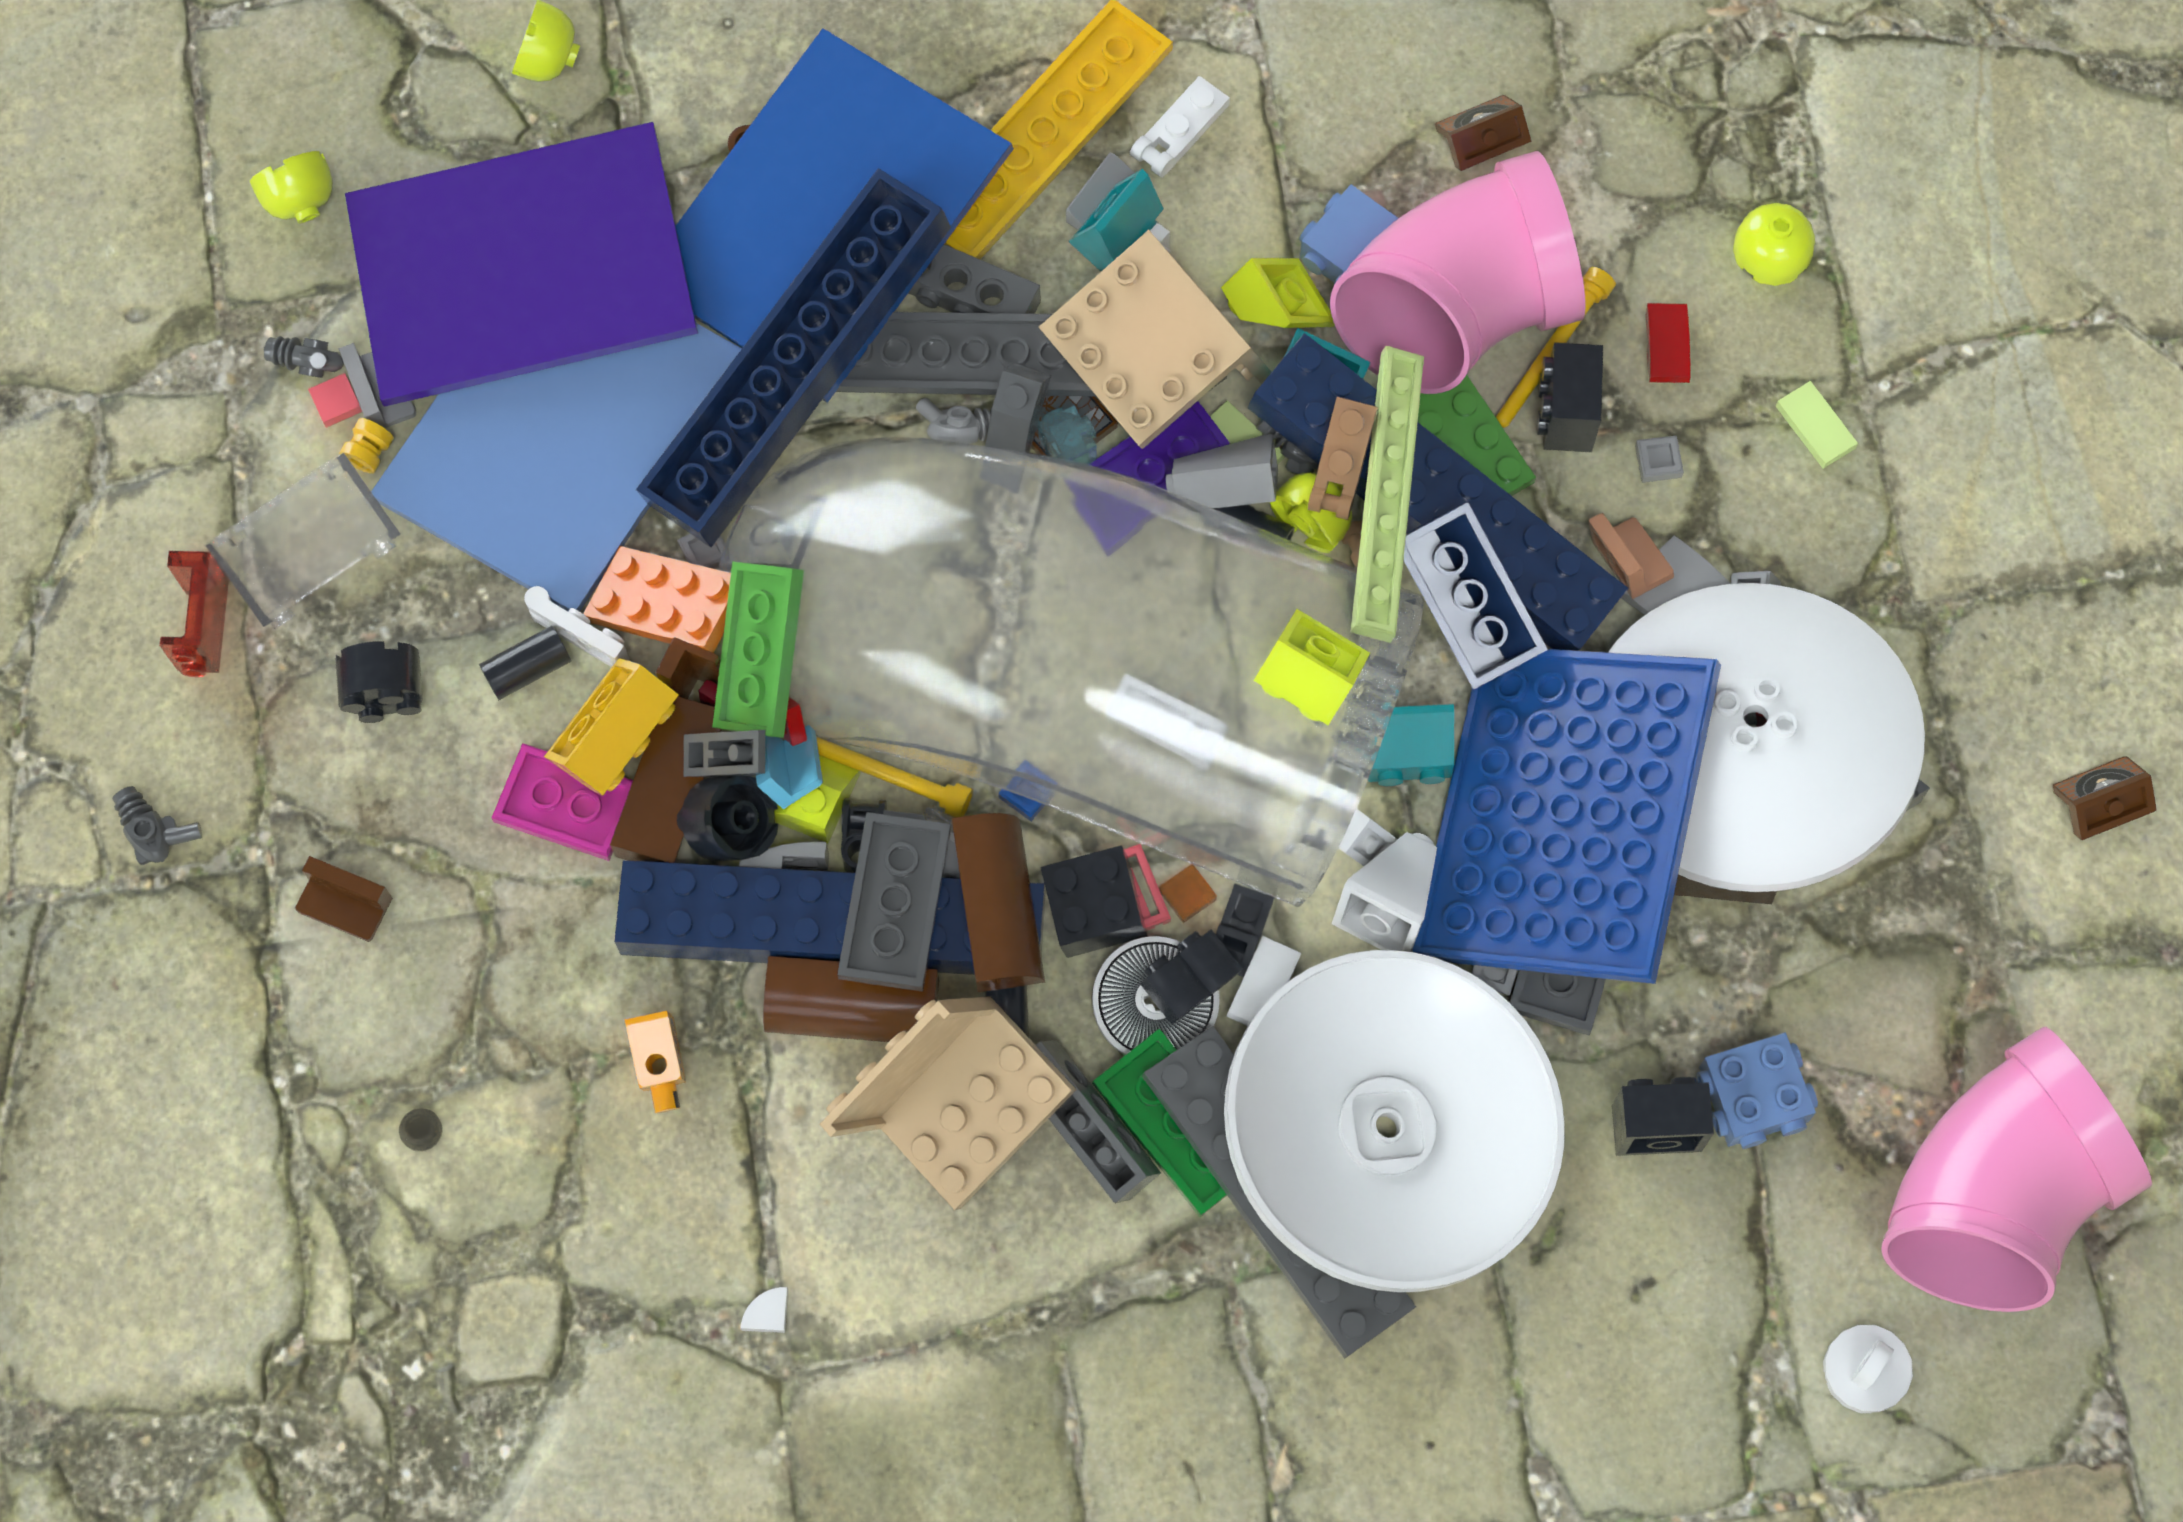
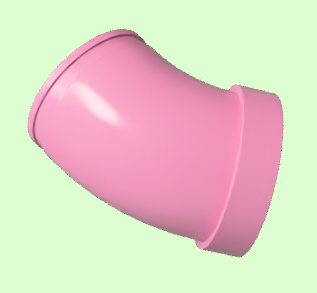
(1464, 273)
(2011, 1181)

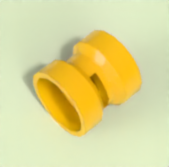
(367, 445)

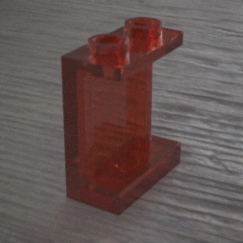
(207, 588)

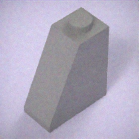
(1228, 474)

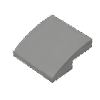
(1690, 574)

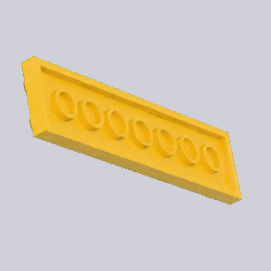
(1060, 118)

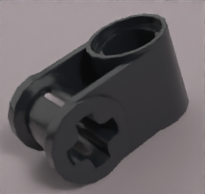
(852, 828)

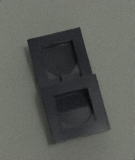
(1244, 923)

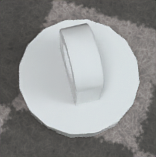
(1867, 1369)

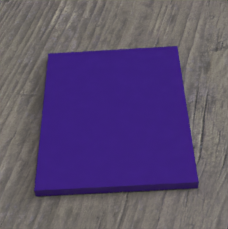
(519, 264)

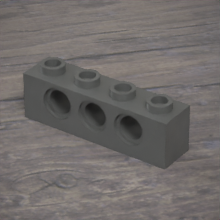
(980, 281)
(1098, 1134)

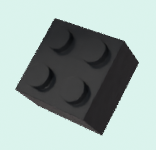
(1571, 397)
(1094, 901)
(1662, 1117)

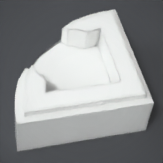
(767, 1312)

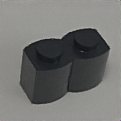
(1191, 975)

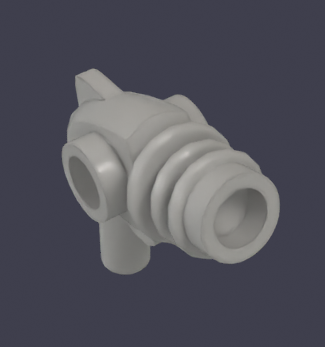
(956, 423)

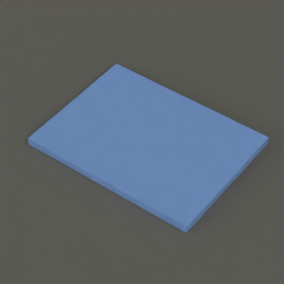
(549, 461)

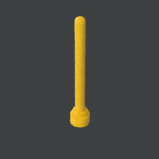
(1597, 286)
(951, 798)

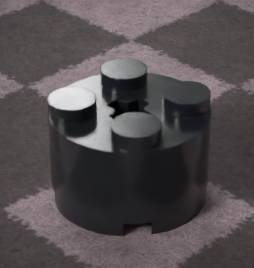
(379, 680)
(728, 818)

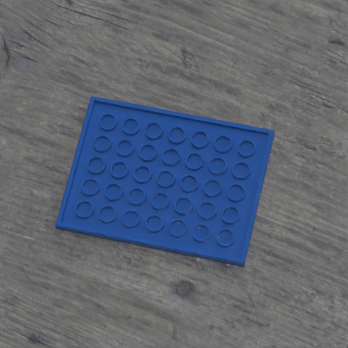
(805, 166)
(1570, 815)

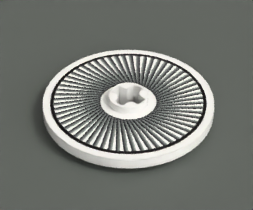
(1120, 998)

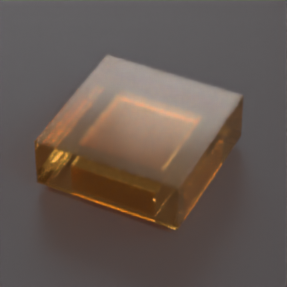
(1187, 893)

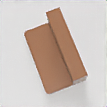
(1630, 554)

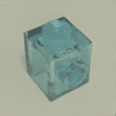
(1068, 435)

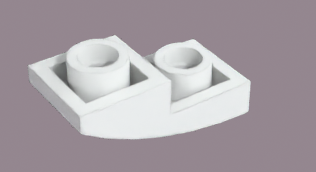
(1266, 974)

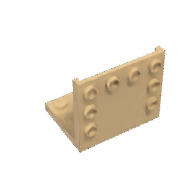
(1148, 340)
(955, 1094)

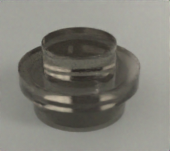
(420, 1130)

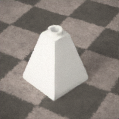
(1389, 895)

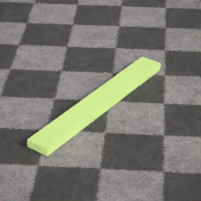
(1387, 495)

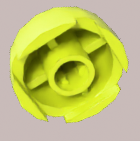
(546, 45)
(295, 188)
(1774, 244)
(1322, 528)

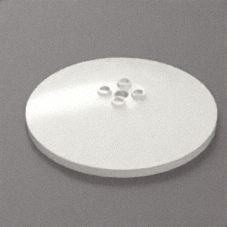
(1837, 743)
(1454, 1075)

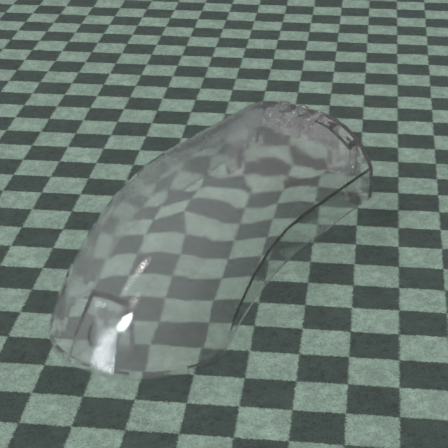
(1074, 646)

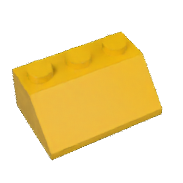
(612, 726)

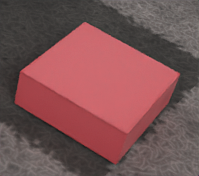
(335, 400)

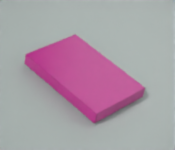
(557, 807)

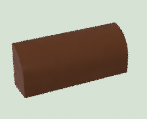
(649, 816)
(998, 901)
(812, 1001)

